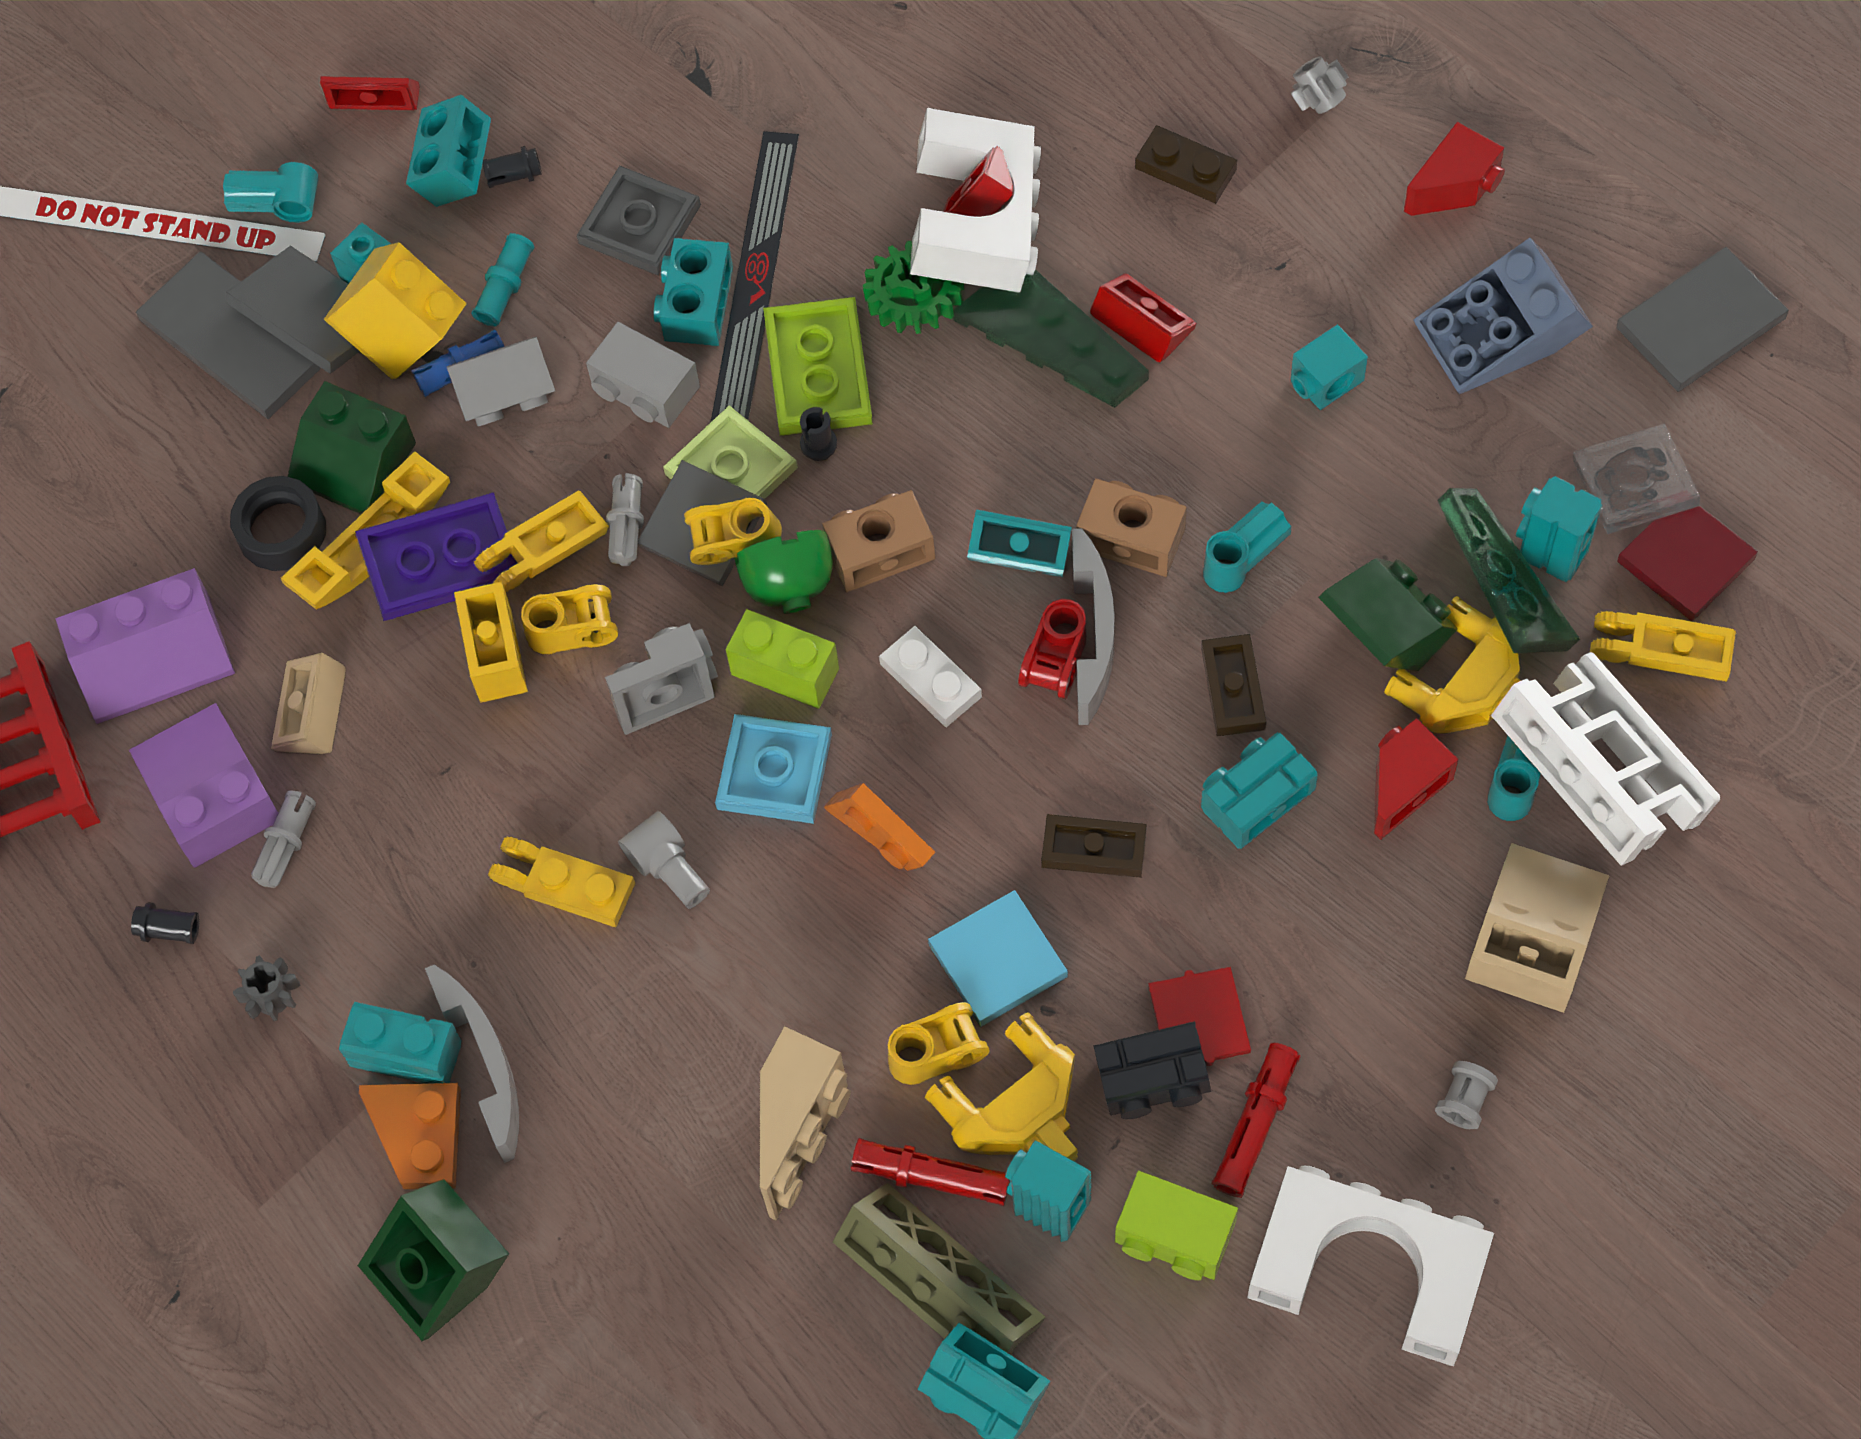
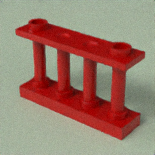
(55, 758)

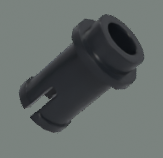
(512, 167)
(818, 439)
(164, 924)

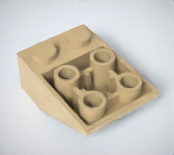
(1537, 927)
(799, 1093)

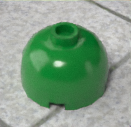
(786, 570)

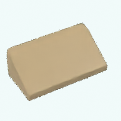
(309, 705)

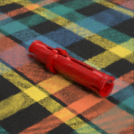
(1263, 1102)
(928, 1171)

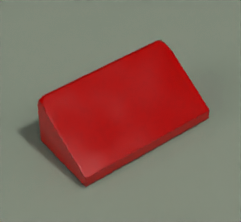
(370, 93)
(984, 188)
(1141, 317)

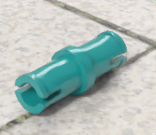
(503, 279)

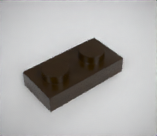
(1186, 164)
(1233, 685)
(1094, 845)

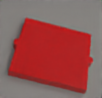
(1212, 1003)

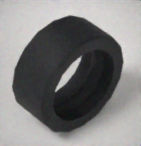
(264, 495)

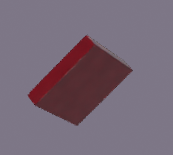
(1687, 559)

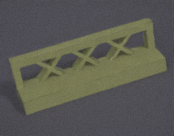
(928, 1280)

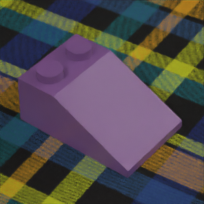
(204, 785)

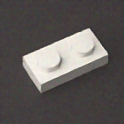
(930, 676)

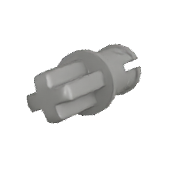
(625, 519)
(282, 840)

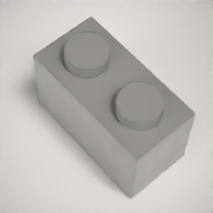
(642, 375)
(501, 380)

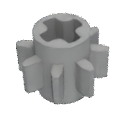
(1319, 85)

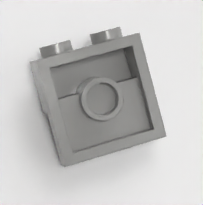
(665, 684)

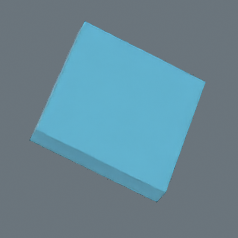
(773, 768)
(997, 958)

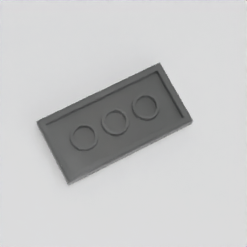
(230, 347)

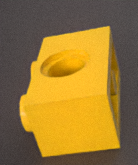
(490, 642)

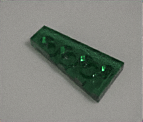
(1056, 335)
(1508, 582)

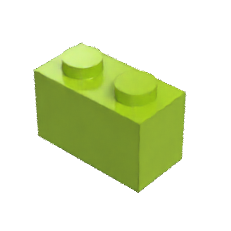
(782, 658)
(1175, 1226)

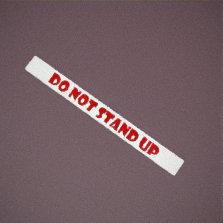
(157, 223)

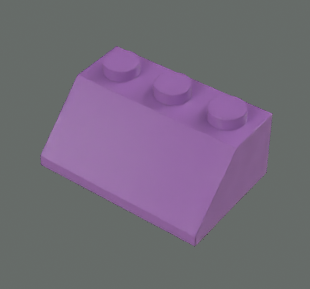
(145, 645)

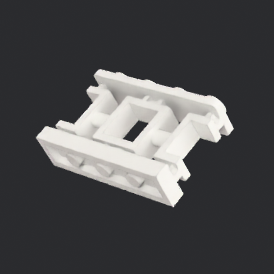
(1585, 776)

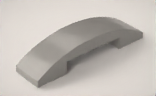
(1091, 577)
(501, 1109)

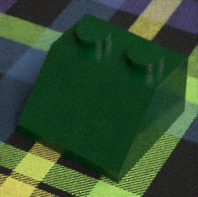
(349, 447)
(1391, 614)
(432, 1257)

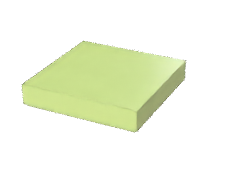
(738, 454)

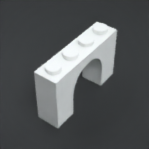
(983, 249)
(1444, 1251)

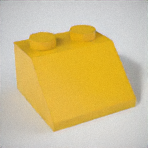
(394, 309)

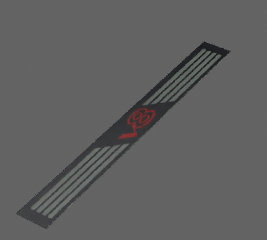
(755, 273)

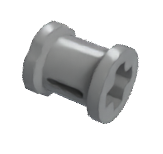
(1466, 1095)

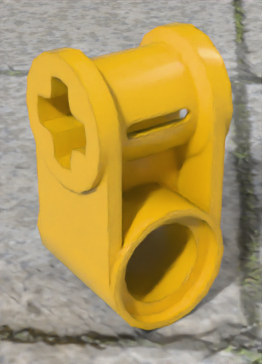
(721, 529)
(572, 619)
(943, 1037)

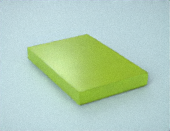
(817, 363)

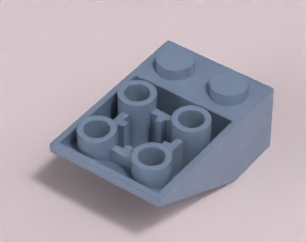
(1503, 319)

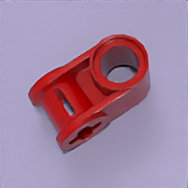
(1054, 656)

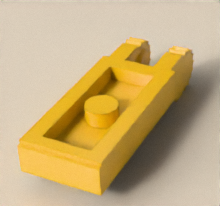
(544, 540)
(1666, 644)
(565, 882)

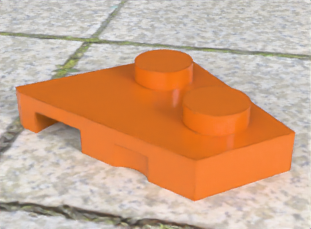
(880, 826)
(417, 1129)

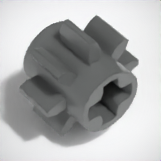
(254, 989)

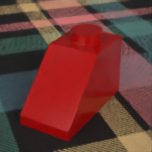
(1456, 173)
(1408, 774)

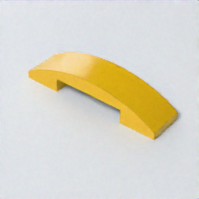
(339, 568)

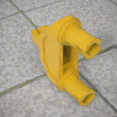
(1474, 688)
(1024, 1112)

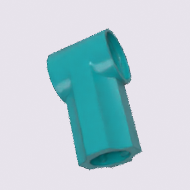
(285, 193)
(1245, 545)
(1516, 771)

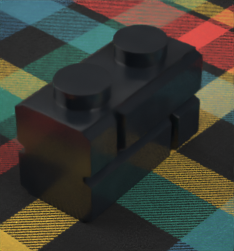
(1153, 1070)

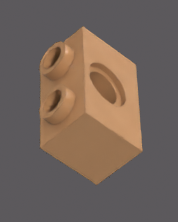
(1143, 547)
(868, 561)

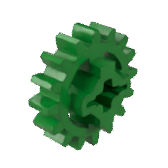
(908, 297)

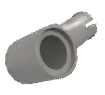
(658, 850)

